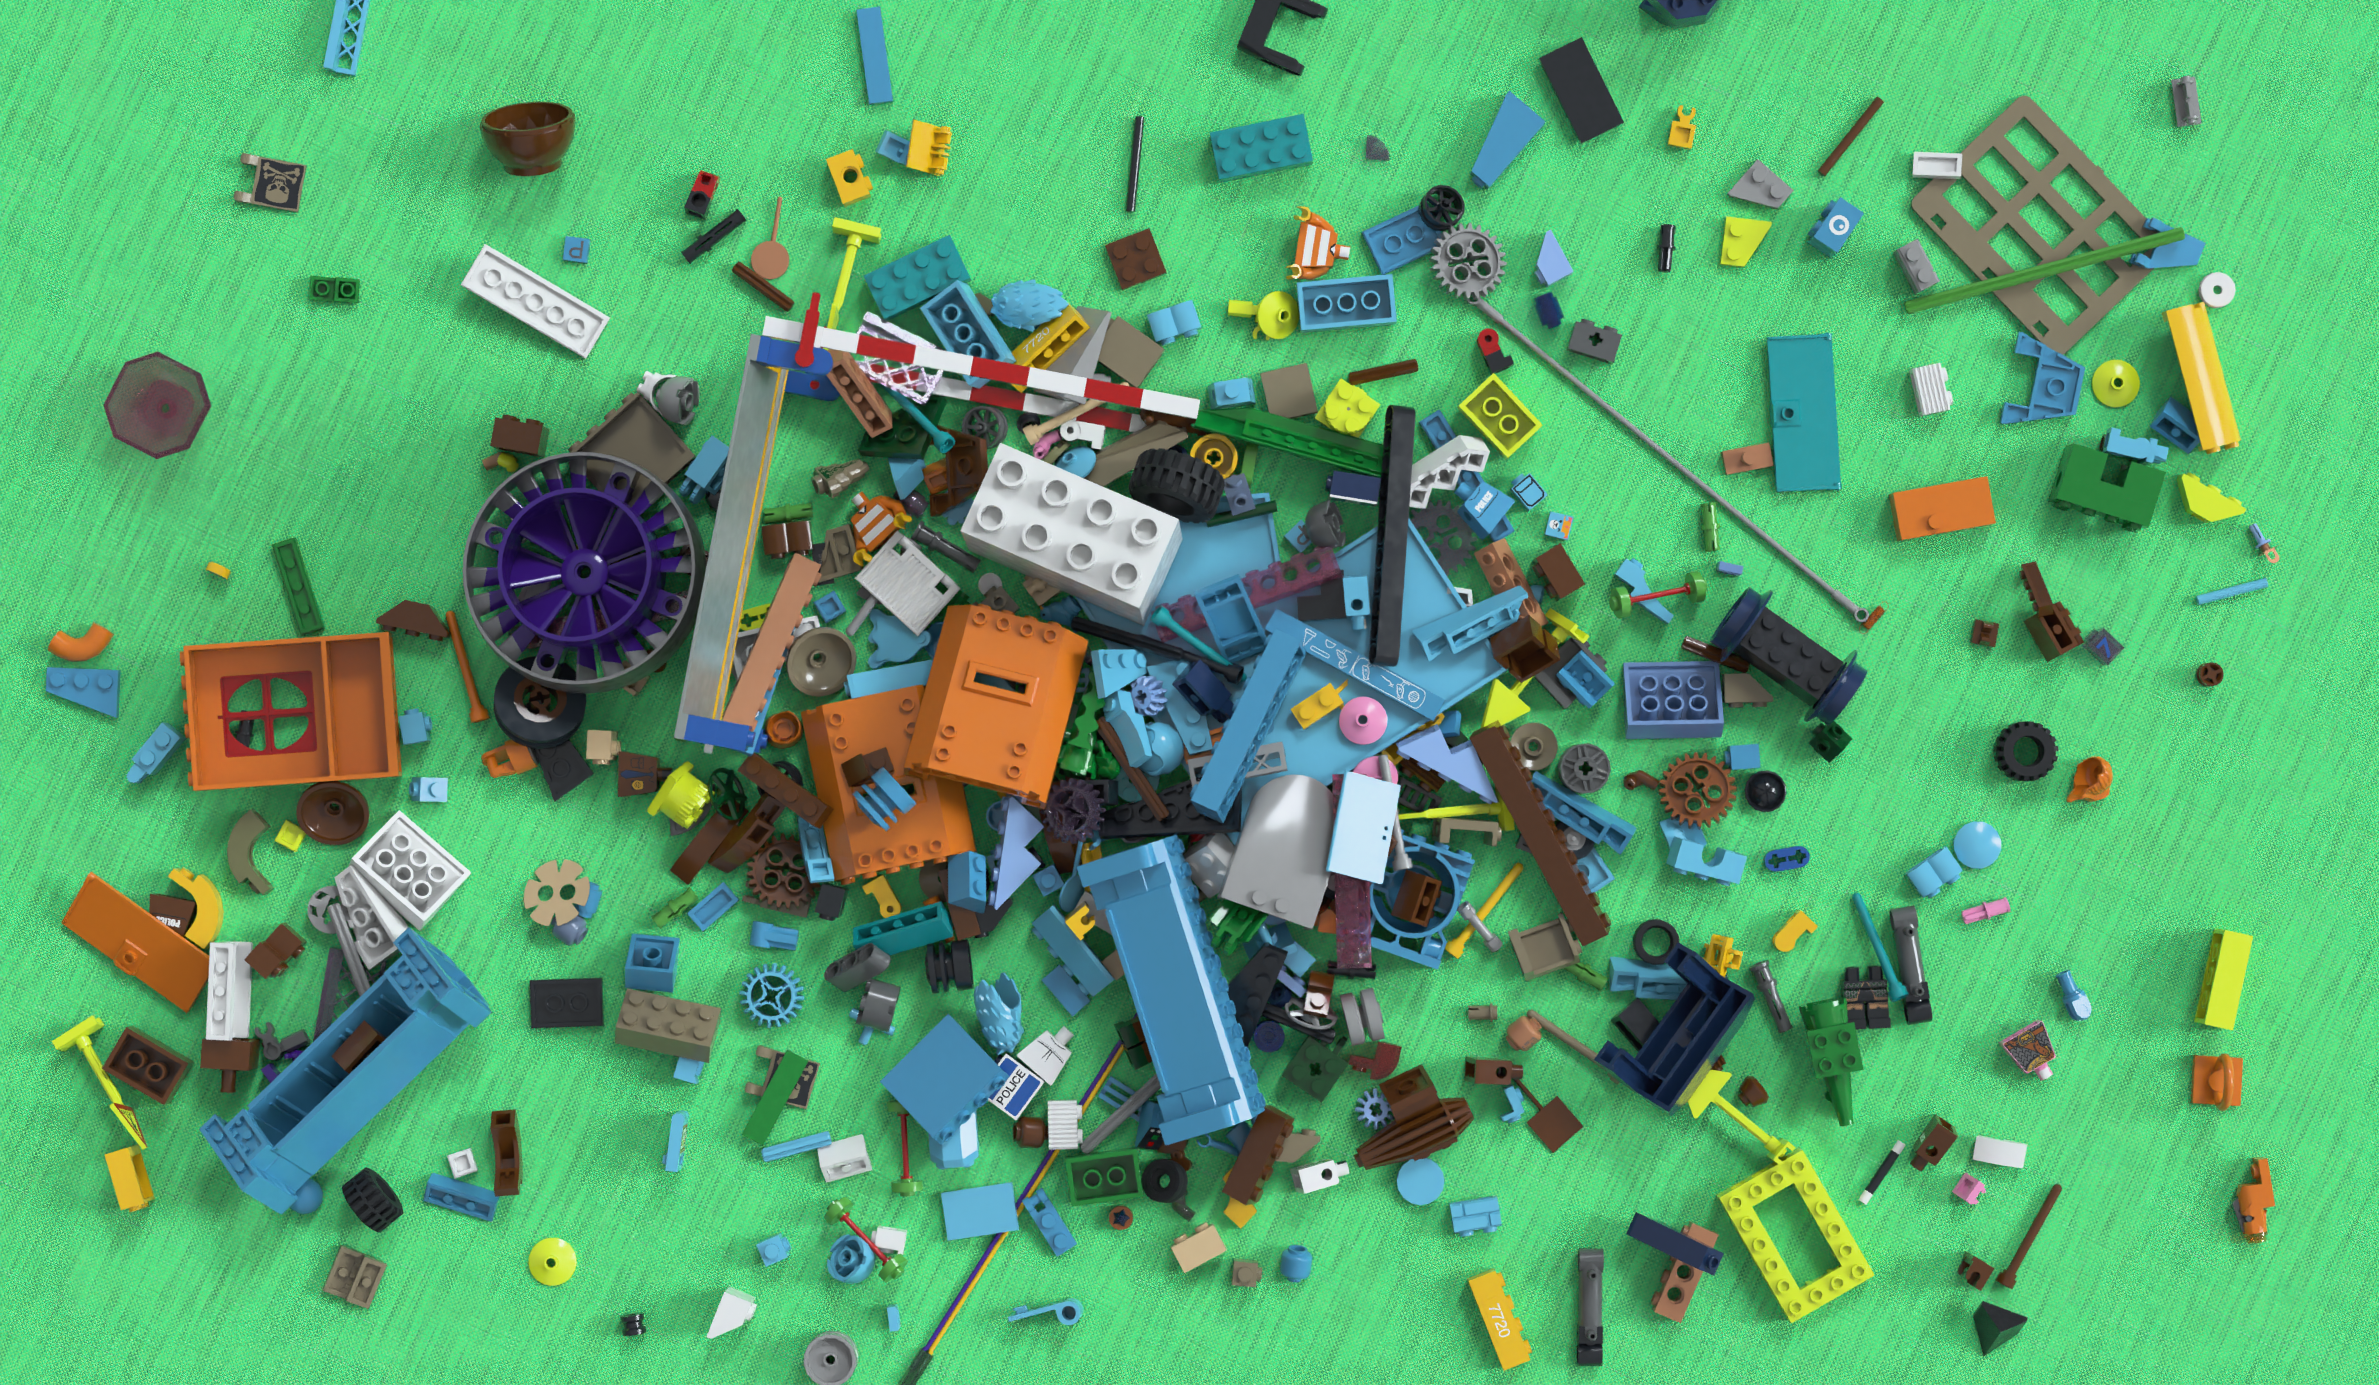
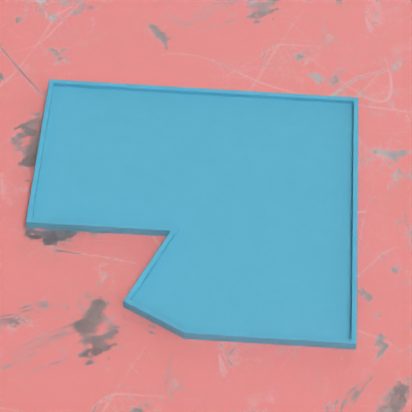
(1321, 749)

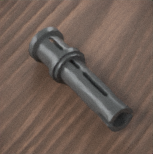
(935, 541)
(1783, 1022)

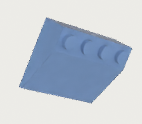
(1672, 700)

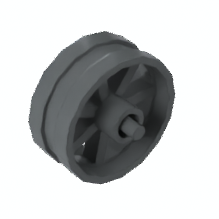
(986, 427)

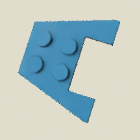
(2054, 386)

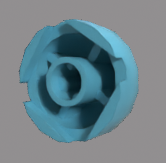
(851, 1259)

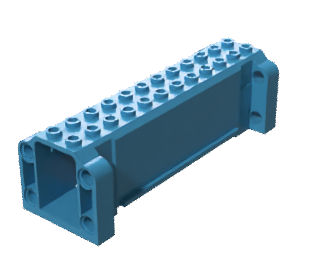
(1176, 988)
(320, 1106)

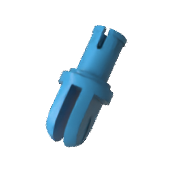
(2074, 997)

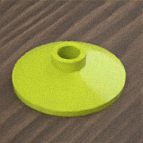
(1270, 312)
(2104, 387)
(562, 1254)

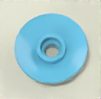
(1077, 461)

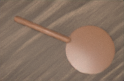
(770, 257)

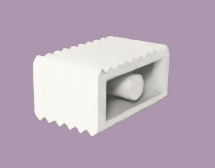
(1930, 389)
(1063, 1124)

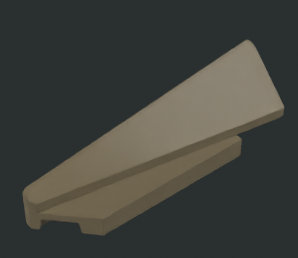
(1122, 455)

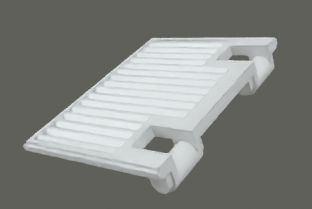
(907, 583)

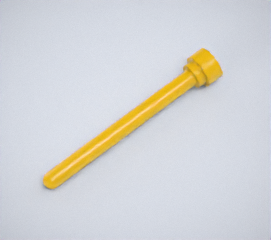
(1456, 946)

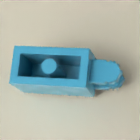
(706, 471)
(155, 752)

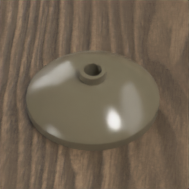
(829, 670)

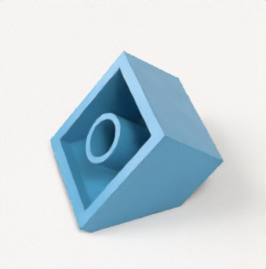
(967, 881)
(652, 963)

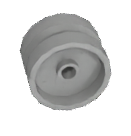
(1362, 1016)
(835, 1344)

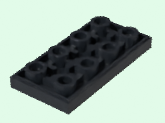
(1581, 90)

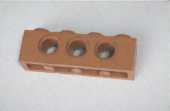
(859, 393)
(1505, 573)
(1676, 1308)

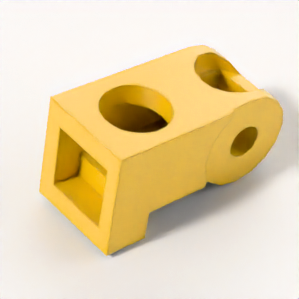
(885, 896)
(1786, 936)

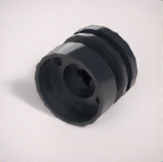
(949, 966)

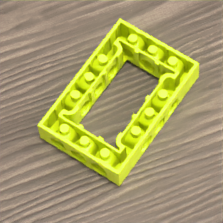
(1739, 1204)

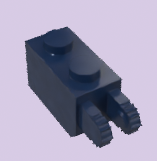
(1204, 691)

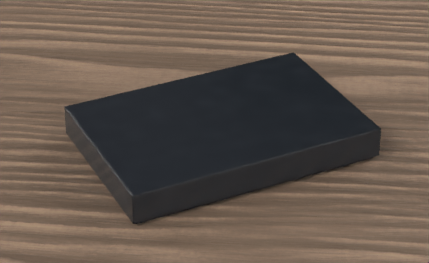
(566, 1002)

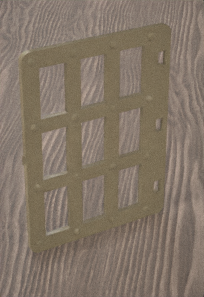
(1978, 255)

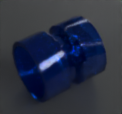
(1268, 1036)

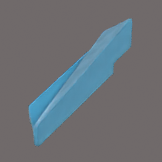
(1583, 814)

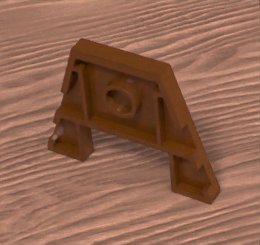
(965, 471)

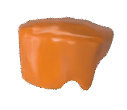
(783, 730)

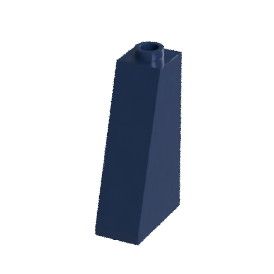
(1675, 1243)

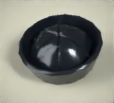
(1765, 791)

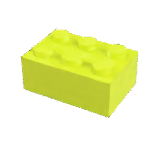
(1499, 416)

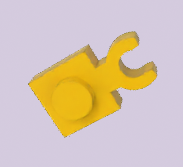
(1682, 132)

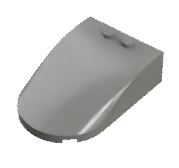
(1283, 850)

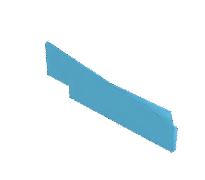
(1470, 624)
(1645, 979)

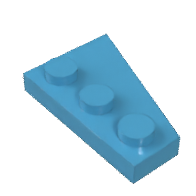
(88, 687)

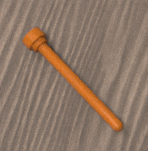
(478, 712)

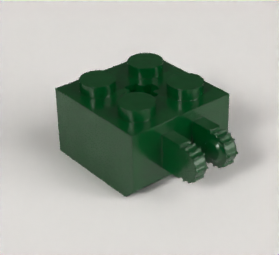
(1330, 1065)

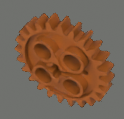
(1679, 800)

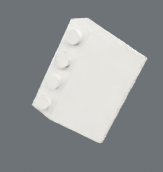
(410, 870)

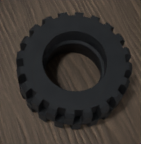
(1177, 485)

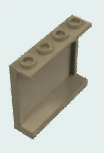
(638, 436)

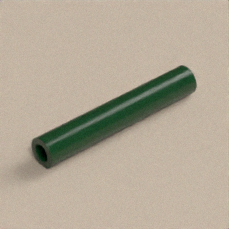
(1227, 517)

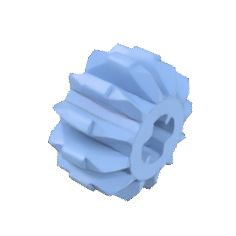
(1148, 695)
(1367, 1111)

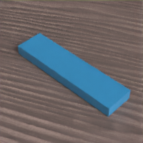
(874, 55)

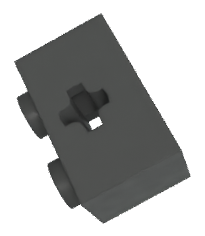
(1603, 351)

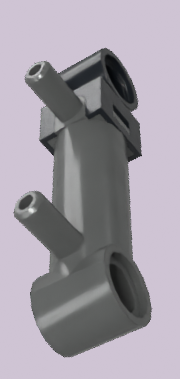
(1917, 1003)
(1590, 1307)

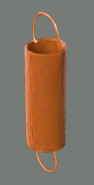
(1873, 618)

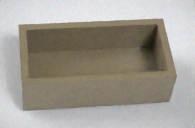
(667, 1025)

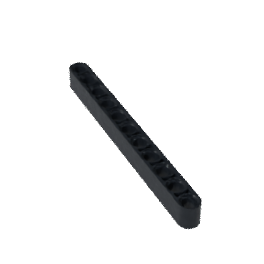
(1392, 536)

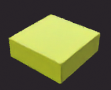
(290, 836)

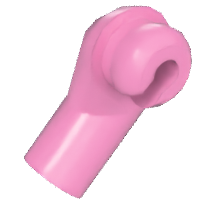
(1043, 446)

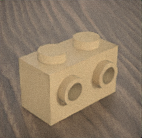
(602, 746)

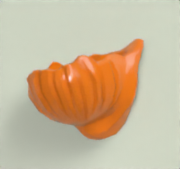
(2091, 780)

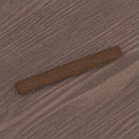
(1134, 774)

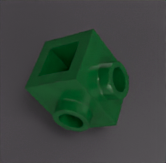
(1829, 740)

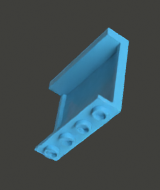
(944, 1079)

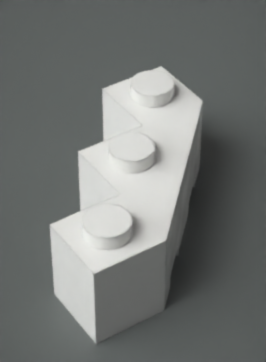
(1444, 465)

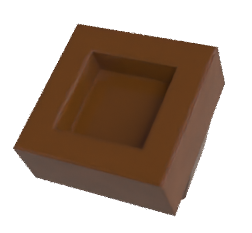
(1984, 633)

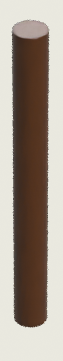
(1850, 136)

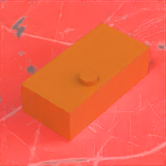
(1942, 508)

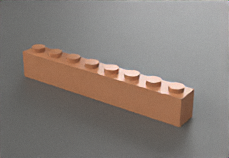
(771, 641)

